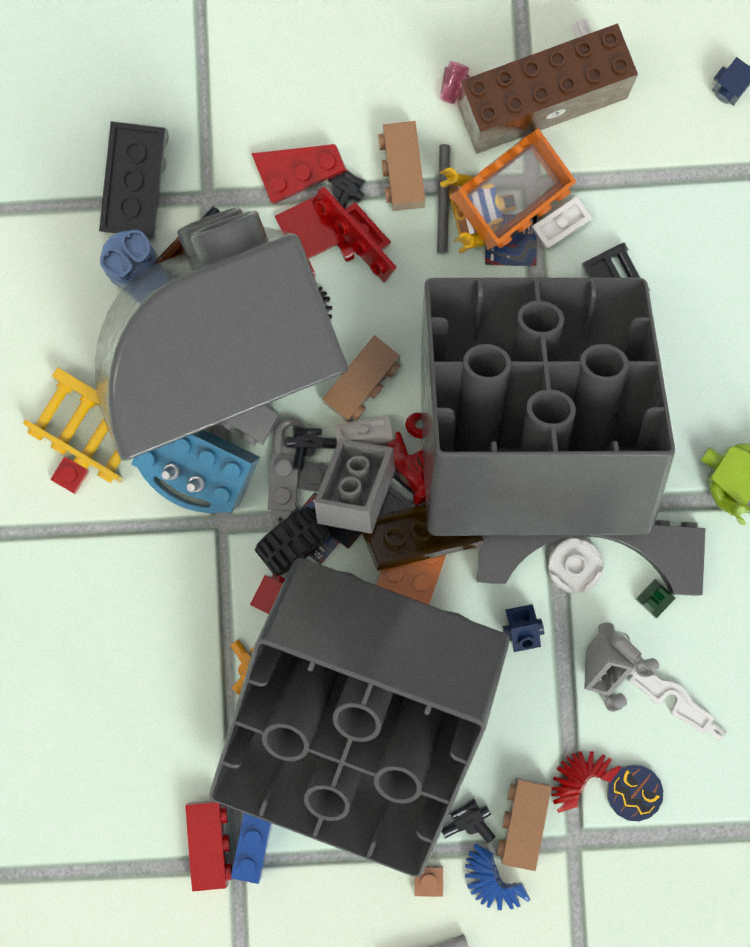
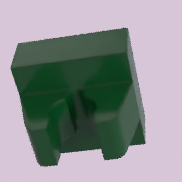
(655, 598)

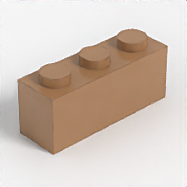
(402, 166)
(362, 379)
(524, 824)

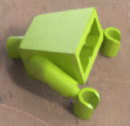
(730, 479)

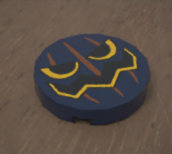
(635, 793)

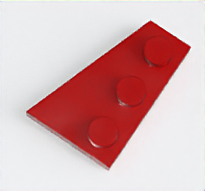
(297, 169)

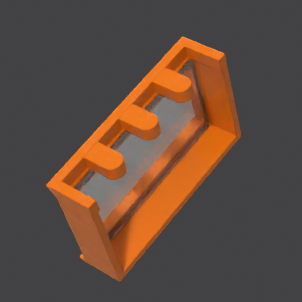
(514, 190)

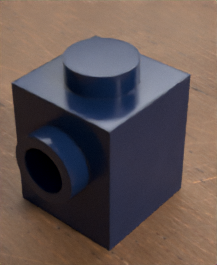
(732, 81)

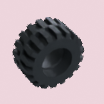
(291, 539)

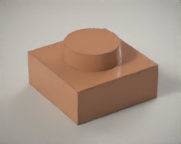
(430, 882)

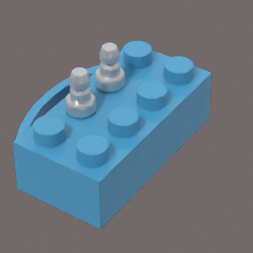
(200, 468)

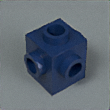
(523, 628)

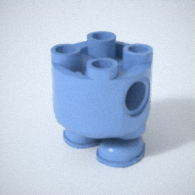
(127, 256)

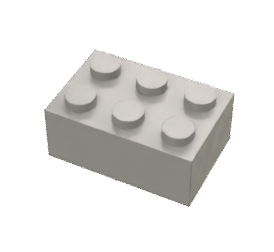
(355, 486)

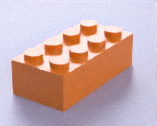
(413, 579)

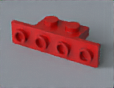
(358, 232)

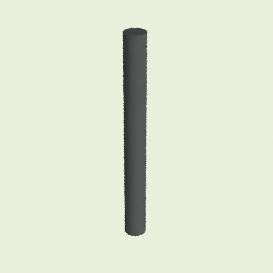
(443, 201)

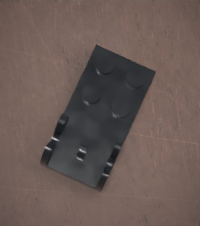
(133, 178)

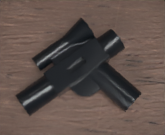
(347, 187)
(306, 443)
(471, 820)

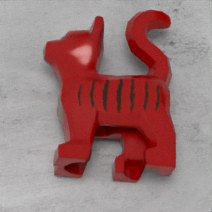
(410, 467)

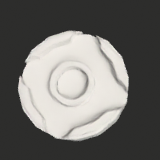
(575, 565)

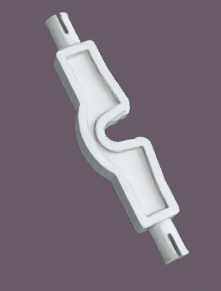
(683, 707)

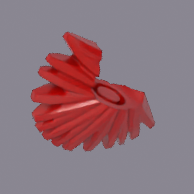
(578, 776)

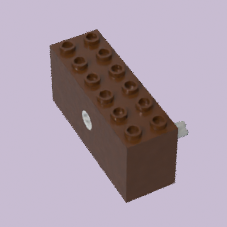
(547, 87)

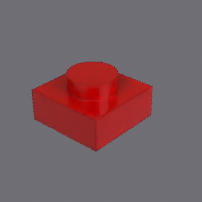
(69, 475)

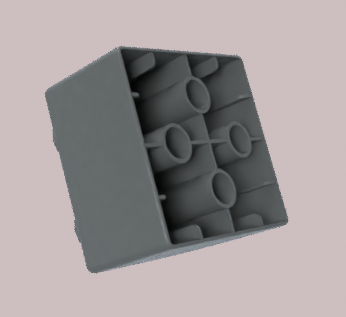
(212, 334)
(527, 431)
(359, 716)

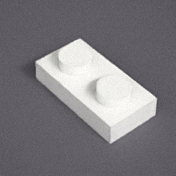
(561, 223)
(366, 431)

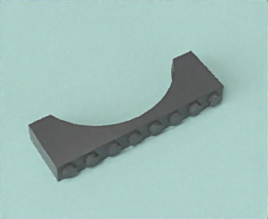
(671, 550)

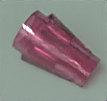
(451, 81)

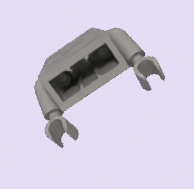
(610, 661)

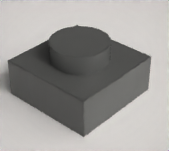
(312, 476)

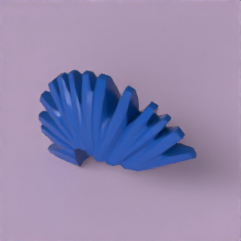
(489, 881)

